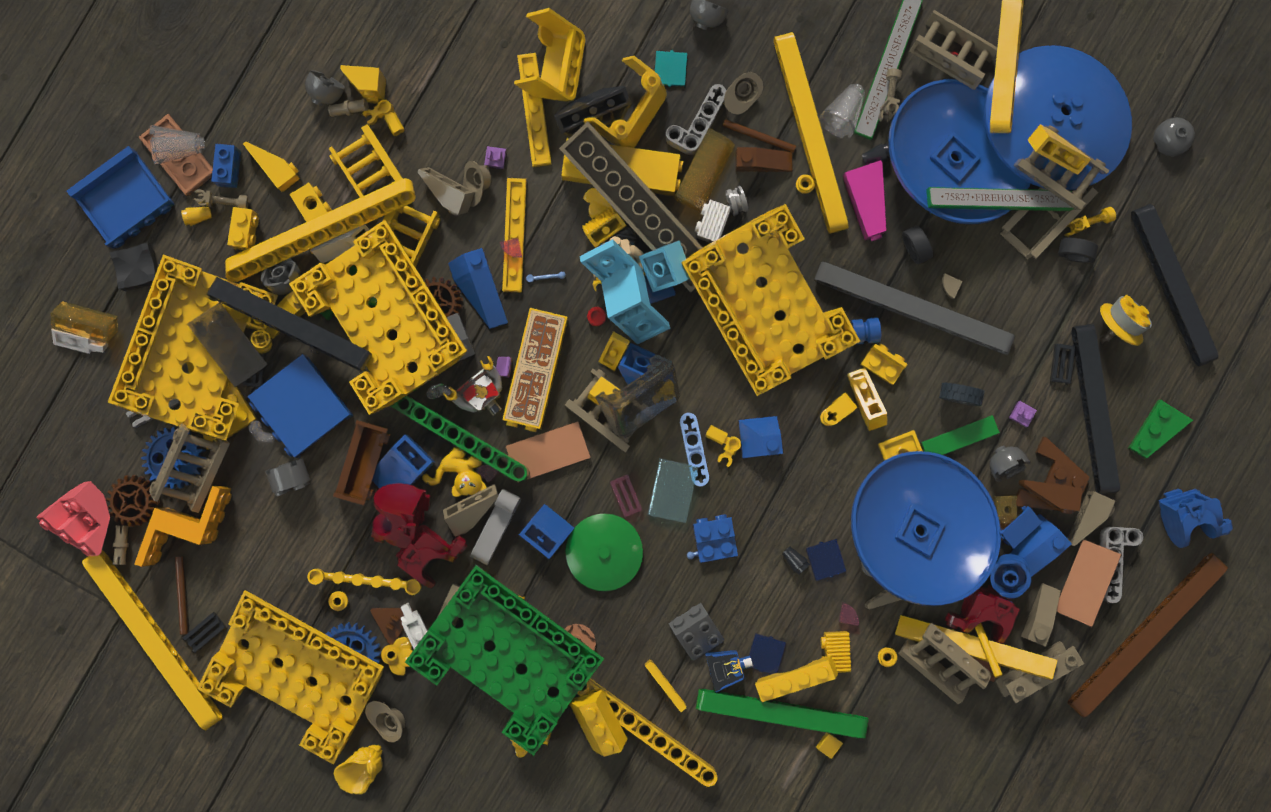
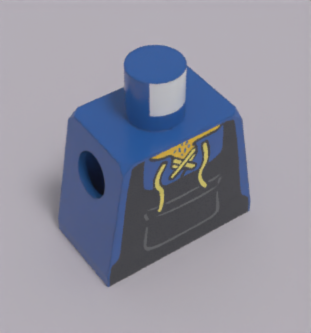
(726, 668)

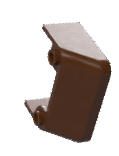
(361, 462)

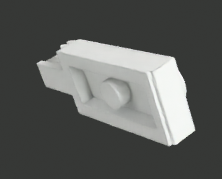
(77, 342)
(413, 625)

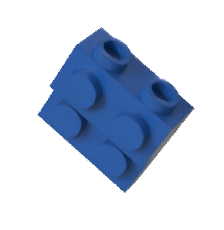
(715, 538)

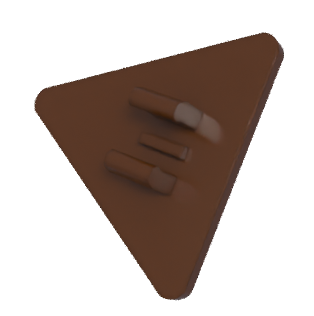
(389, 622)

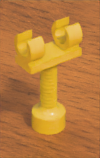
(1107, 215)

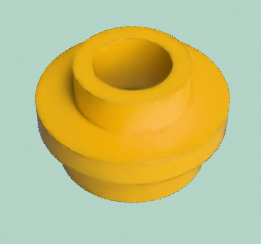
(805, 178)
(344, 601)
(893, 657)

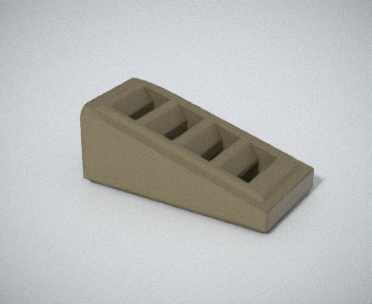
(881, 599)

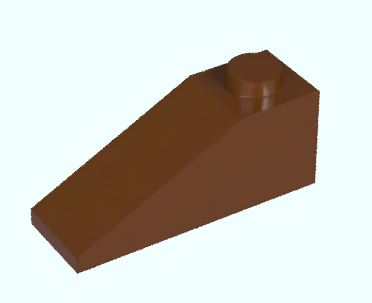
(762, 160)
(1058, 496)

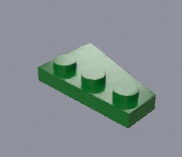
(1158, 428)

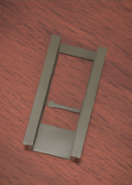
(1050, 235)

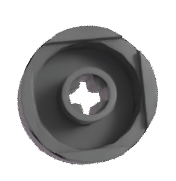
(287, 476)

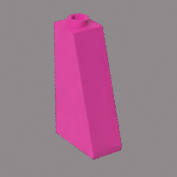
(867, 196)

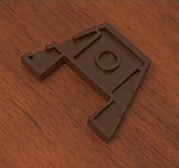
(1061, 472)

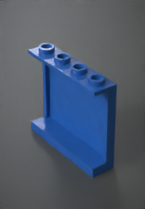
(121, 197)
(299, 405)

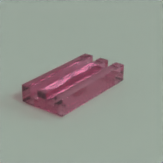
(632, 510)

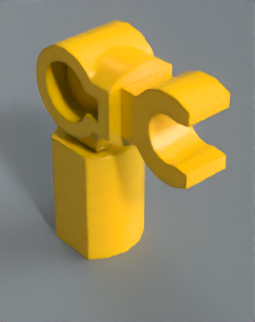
(385, 109)
(732, 443)

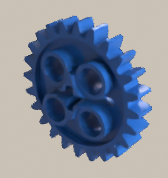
(162, 445)
(368, 647)

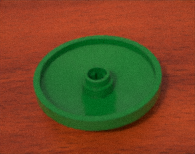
(604, 552)

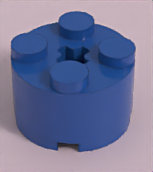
(1020, 580)

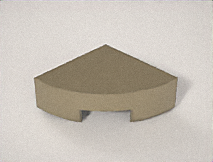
(951, 285)

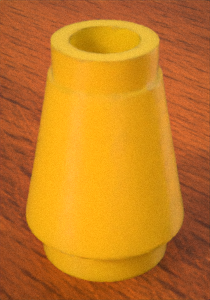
(195, 215)

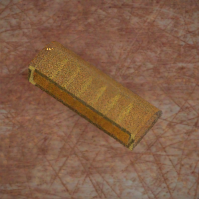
(704, 170)

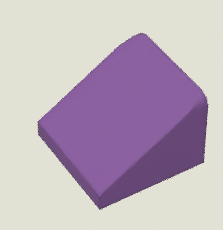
(504, 366)

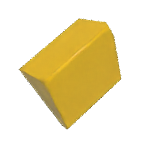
(829, 745)

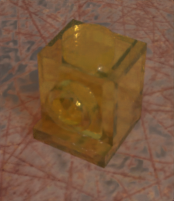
(1000, 503)

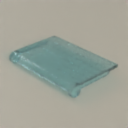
(672, 490)

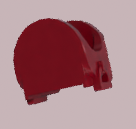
(400, 513)
(425, 547)
(983, 606)

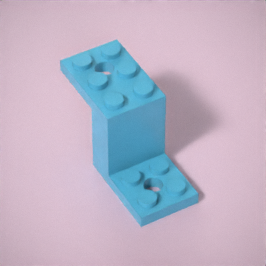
(624, 292)

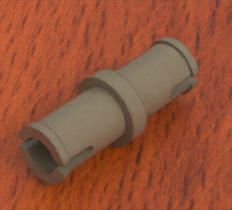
(348, 107)
(120, 545)

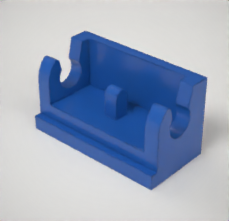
(1020, 527)

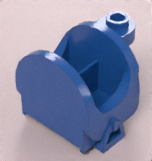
(1189, 509)

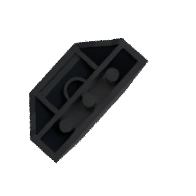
(605, 105)

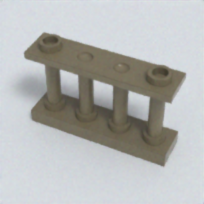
(947, 62)
(1059, 187)
(592, 417)
(202, 482)
(936, 672)
(1021, 684)

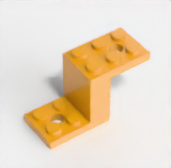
(184, 526)

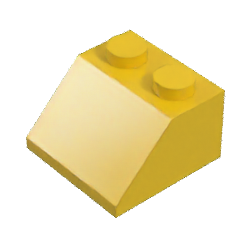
(367, 81)

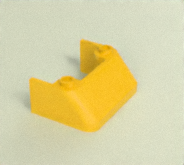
(562, 57)
(629, 133)

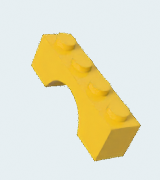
(798, 679)

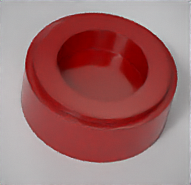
(596, 316)

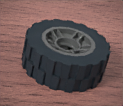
(962, 394)

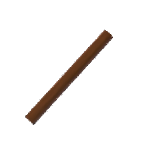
(760, 136)
(181, 595)

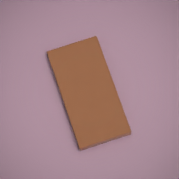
(186, 172)
(550, 450)
(1088, 582)

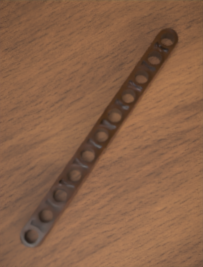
(1147, 635)

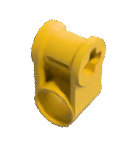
(839, 408)

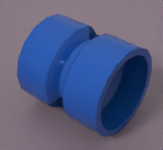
(868, 330)

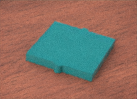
(671, 67)

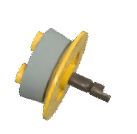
(1125, 320)

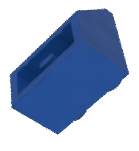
(546, 531)

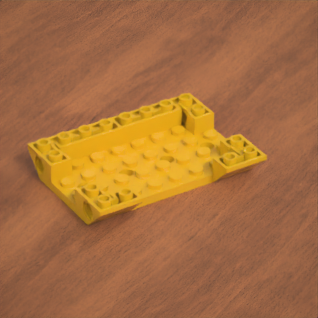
(402, 306)
(747, 311)
(164, 343)
(304, 655)

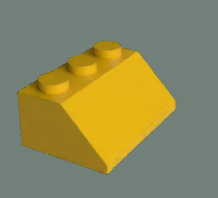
(599, 723)

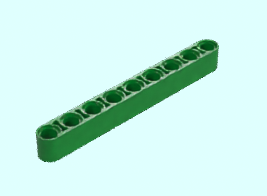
(463, 436)
(782, 713)

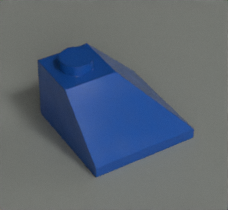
(634, 363)
(760, 437)

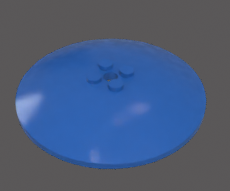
(1070, 79)
(940, 122)
(957, 522)

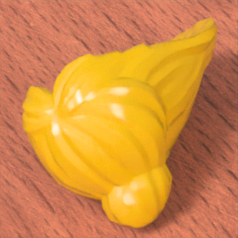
(359, 769)

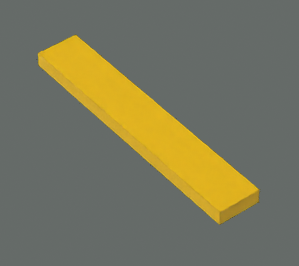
(534, 114)
(514, 229)

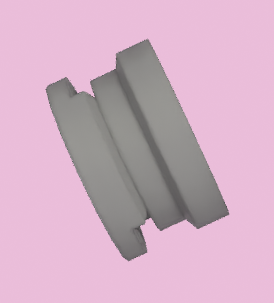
(737, 200)

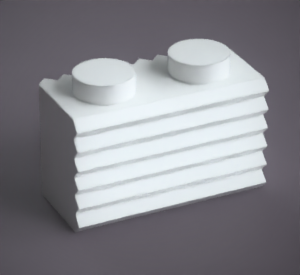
(713, 221)

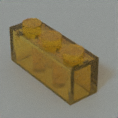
(84, 322)

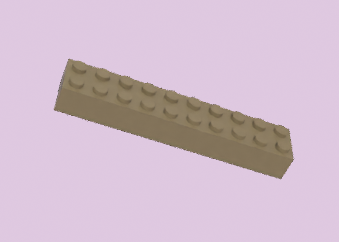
(627, 192)

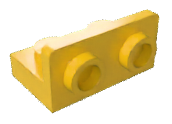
(883, 363)

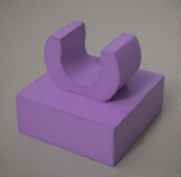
(495, 157)
(1022, 414)

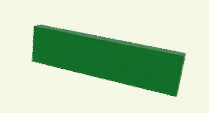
(961, 436)

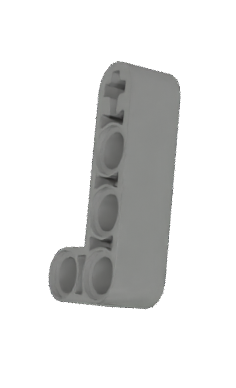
(700, 119)
(495, 527)
(1117, 545)

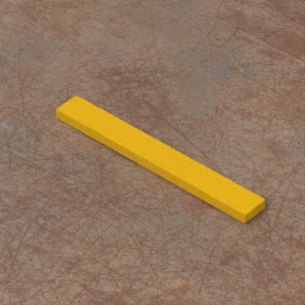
(1005, 655)

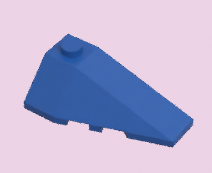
(476, 282)
(1041, 546)

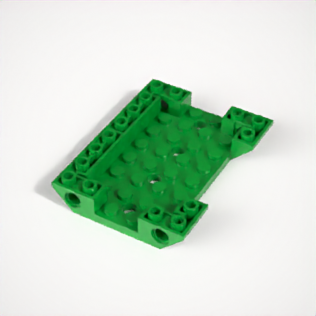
(520, 637)

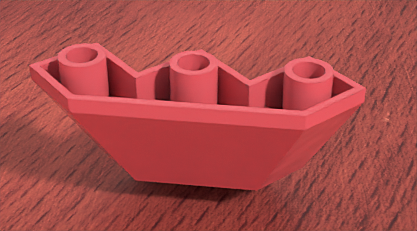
(79, 518)

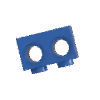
(226, 165)

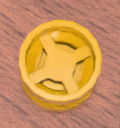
(261, 345)

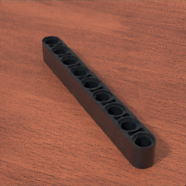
(1174, 285)
(289, 324)
(1095, 409)

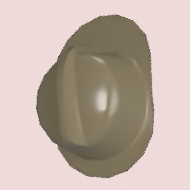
(743, 92)
(476, 179)
(385, 720)

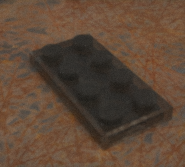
(227, 344)

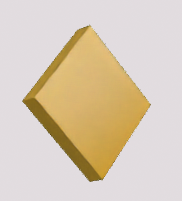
(901, 444)

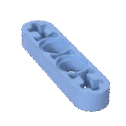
(698, 448)

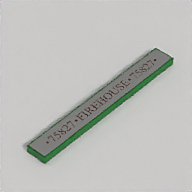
(890, 59)
(994, 199)

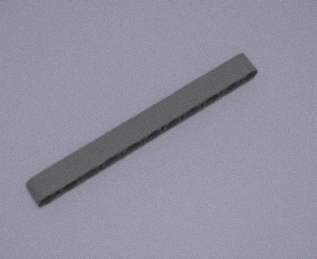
(914, 308)

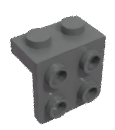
(696, 631)

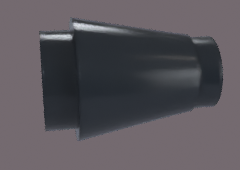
(878, 153)
(796, 561)

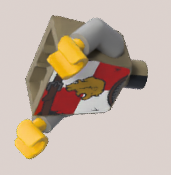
(479, 391)

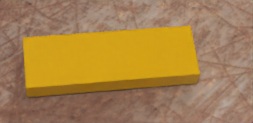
(666, 686)

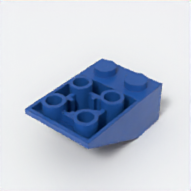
(402, 464)

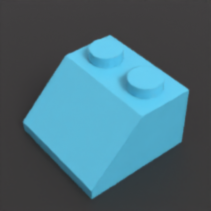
(664, 266)

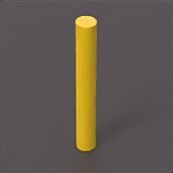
(988, 651)

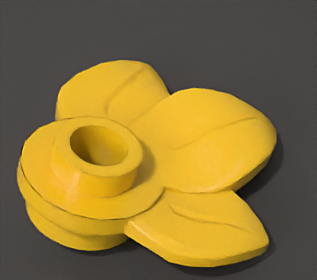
(597, 202)
(401, 652)

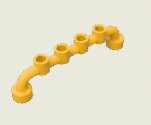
(317, 576)

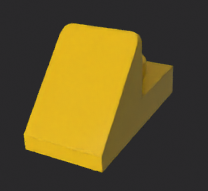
(614, 351)

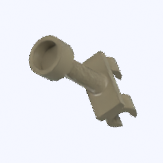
(893, 76)
(209, 199)

